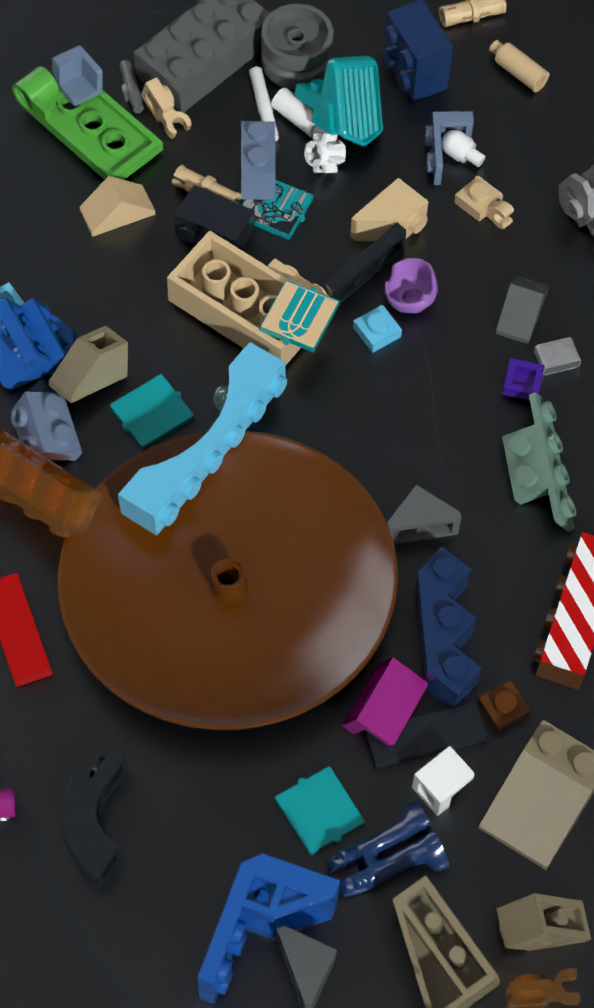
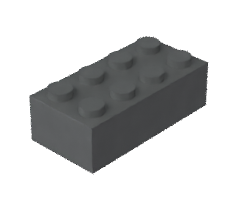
(202, 48)

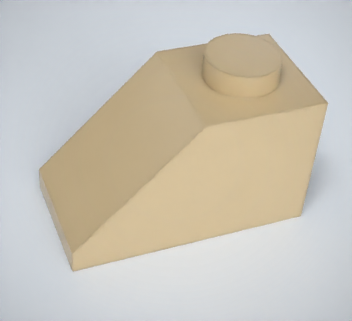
(392, 206)

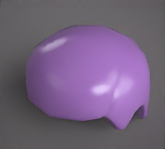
(411, 285)

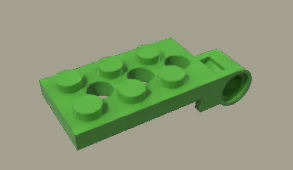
(41, 98)

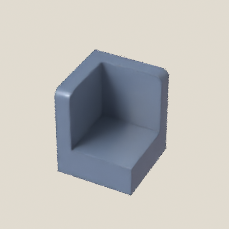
(77, 75)

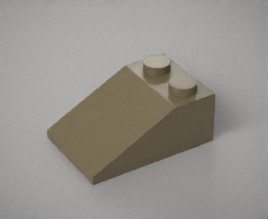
(542, 795)

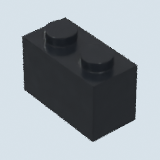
(212, 212)

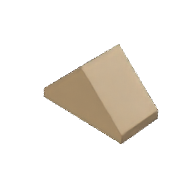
(115, 205)

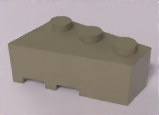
(442, 953)

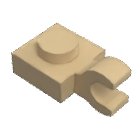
(161, 104)
(483, 200)

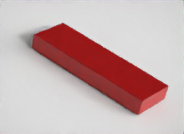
(19, 634)

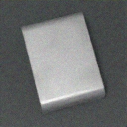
(557, 355)

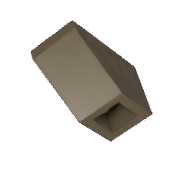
(91, 364)

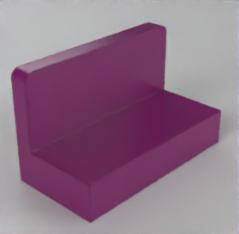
(386, 701)

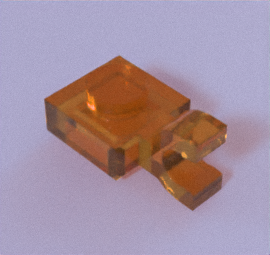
(533, 991)

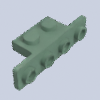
(536, 463)

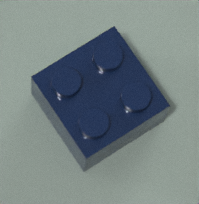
(417, 50)

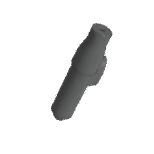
(130, 87)

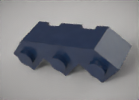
(445, 629)

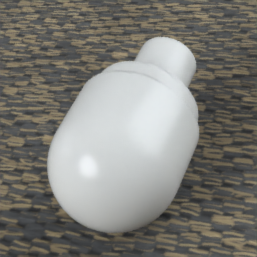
(461, 147)

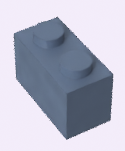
(258, 160)

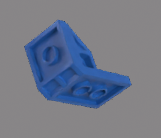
(264, 898)

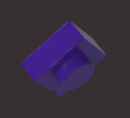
(522, 379)

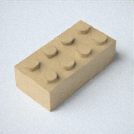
(229, 293)

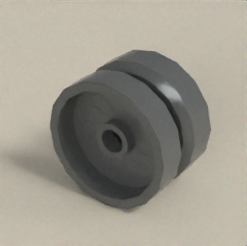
(296, 45)

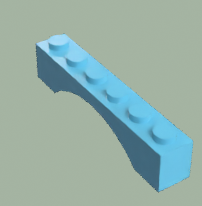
(161, 489)

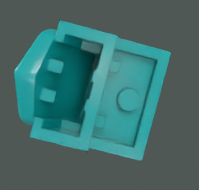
(346, 99)

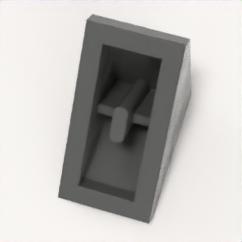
(521, 309)
(423, 517)
(306, 963)

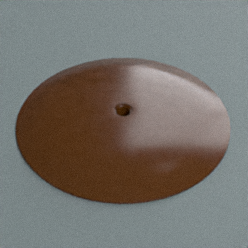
(280, 640)

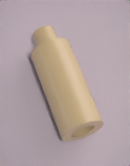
(519, 65)

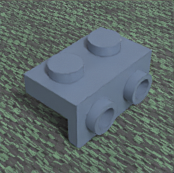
(46, 425)

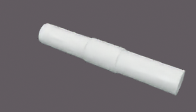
(262, 97)

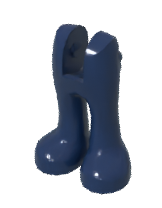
(376, 871)

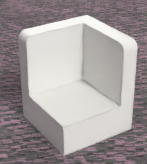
(442, 779)

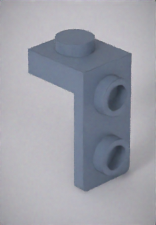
(440, 125)

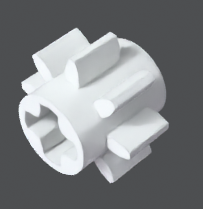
(325, 153)

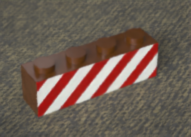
(571, 625)

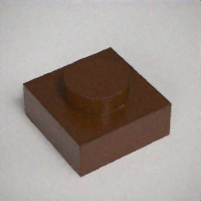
(504, 707)

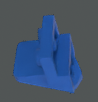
(31, 342)

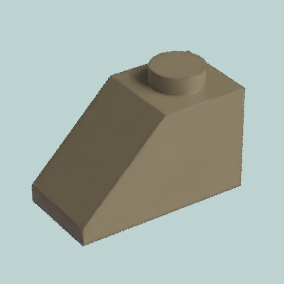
(543, 922)

